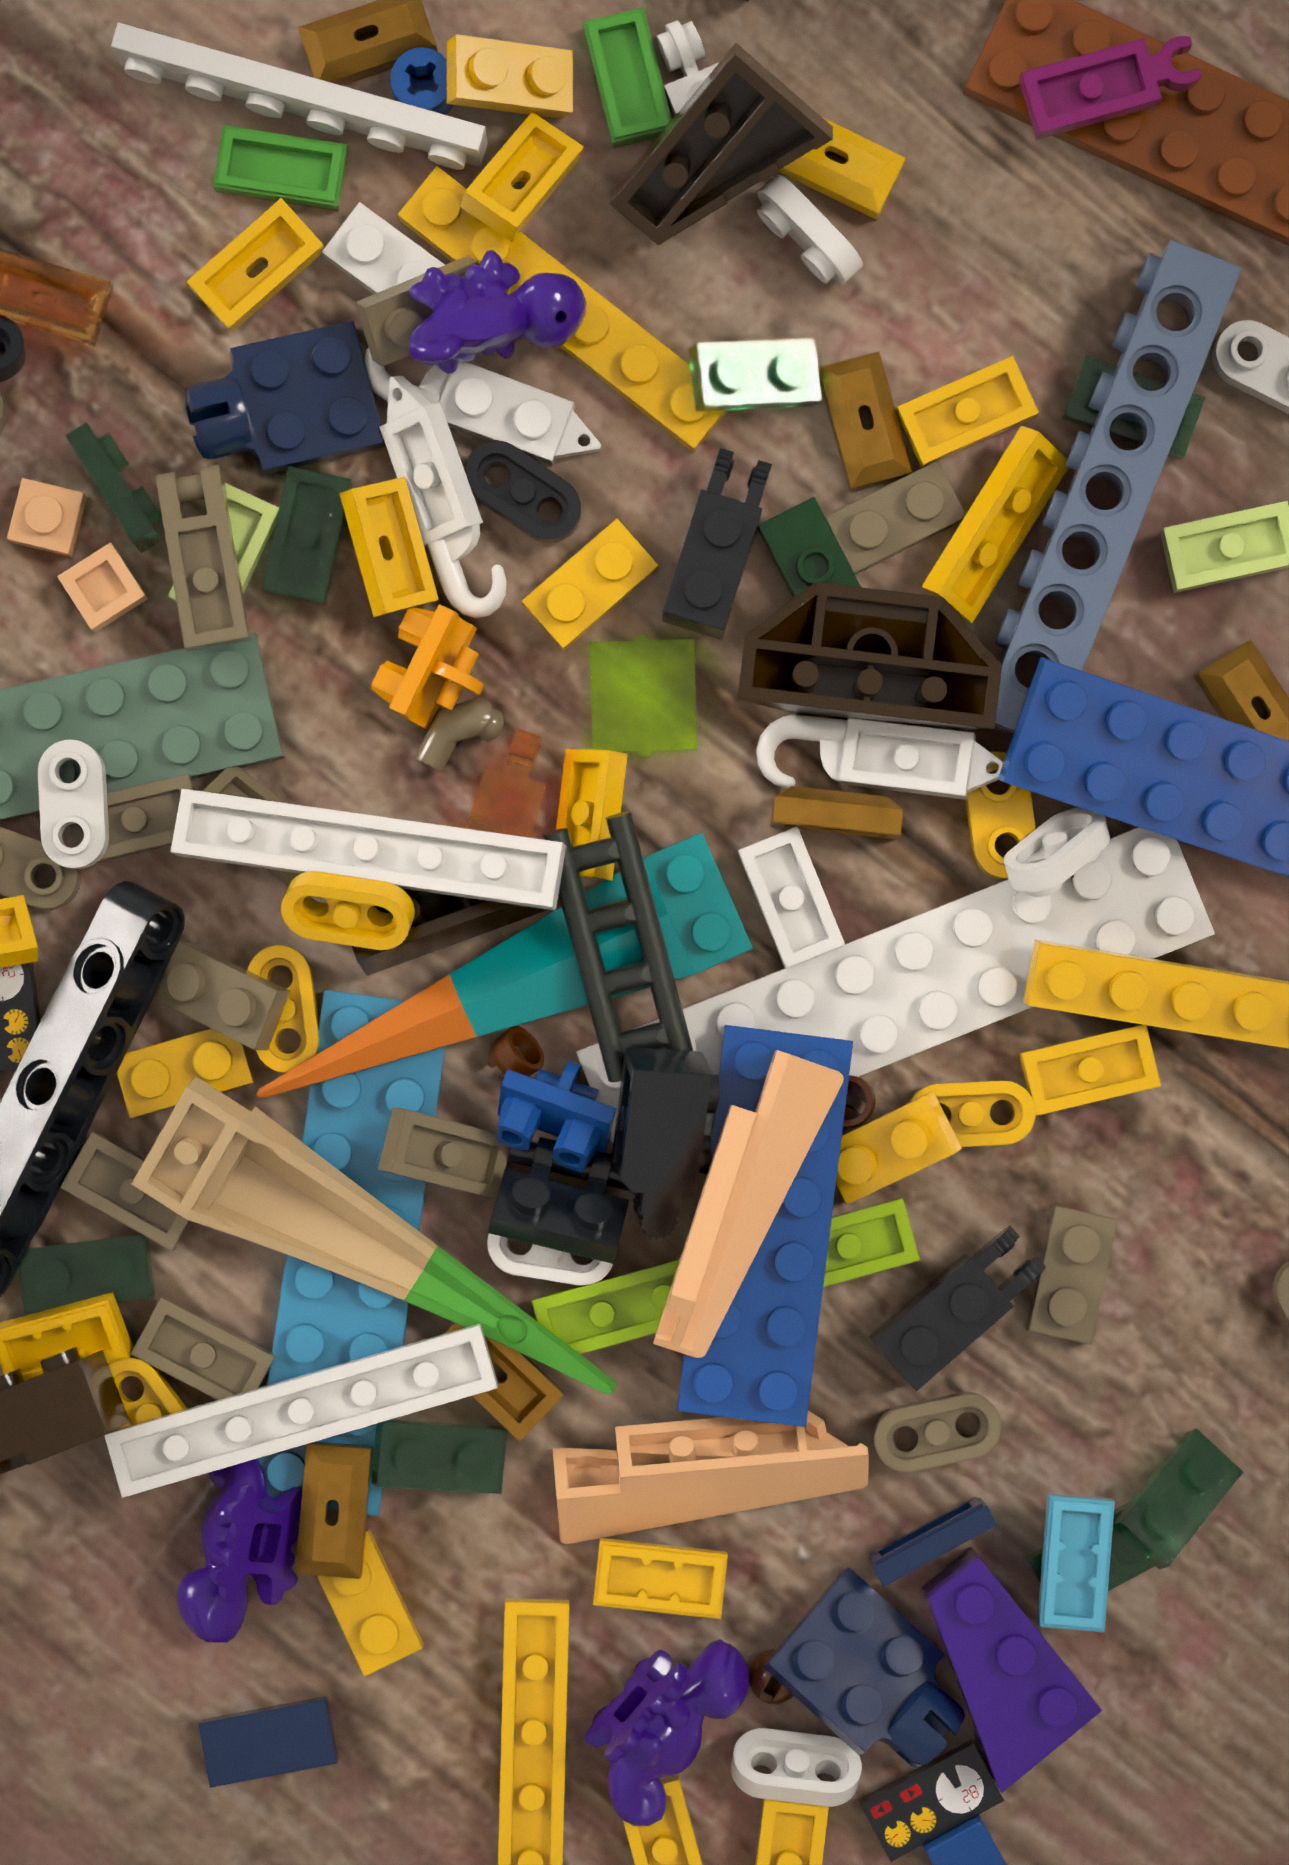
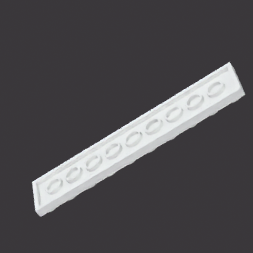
(953, 963)

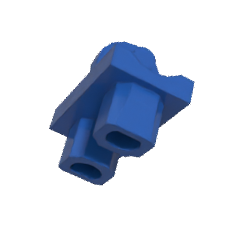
(558, 1108)

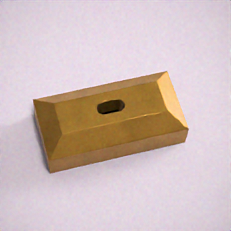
(342, 59)
(866, 455)
(1236, 681)
(837, 812)
(524, 1394)
(342, 1475)

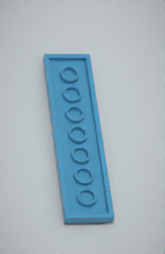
(321, 1313)

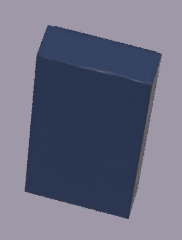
(931, 1540)
(268, 1741)

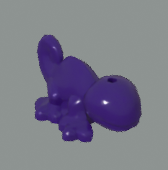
(480, 316)
(240, 1536)
(659, 1722)

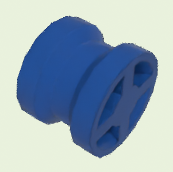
(425, 92)

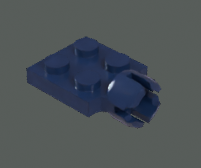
(289, 401)
(867, 1673)

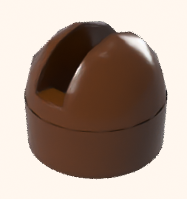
(516, 1052)
(863, 1091)
(760, 1677)

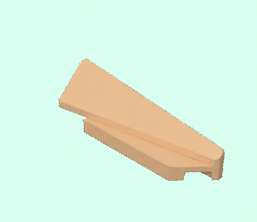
(741, 1197)
(698, 1472)

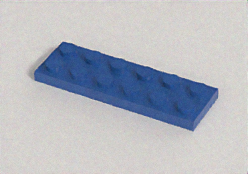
(1153, 765)
(769, 1335)

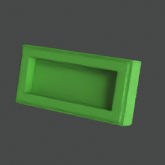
(627, 77)
(281, 167)

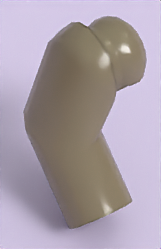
(465, 721)

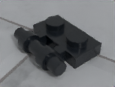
(558, 1213)

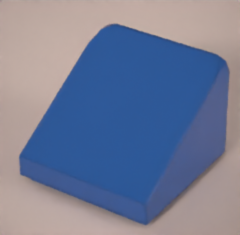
(965, 1845)

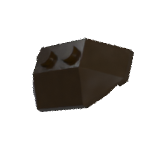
(871, 659)

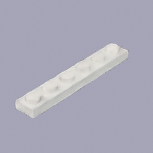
(276, 90)
(369, 847)
(301, 1410)

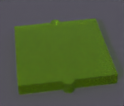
(643, 695)

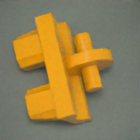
(436, 670)

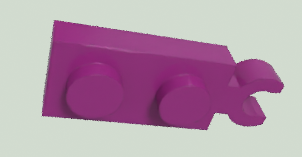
(1102, 85)

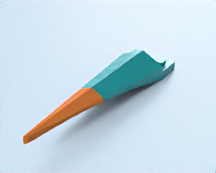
(538, 971)

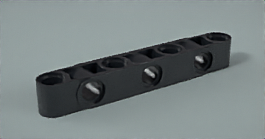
(78, 1056)

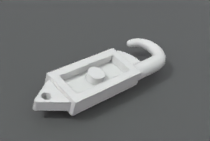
(499, 410)
(440, 493)
(884, 755)

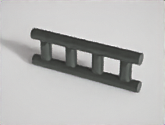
(637, 910)

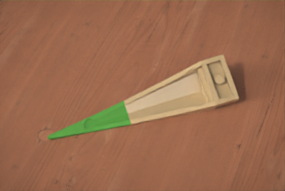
(268, 1187)

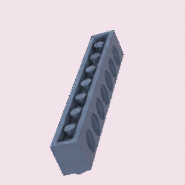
(1203, 290)

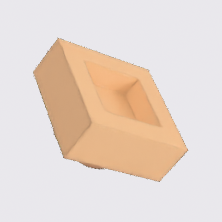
(47, 517)
(102, 587)

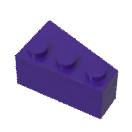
(1007, 1671)

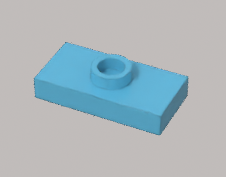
(1075, 1562)

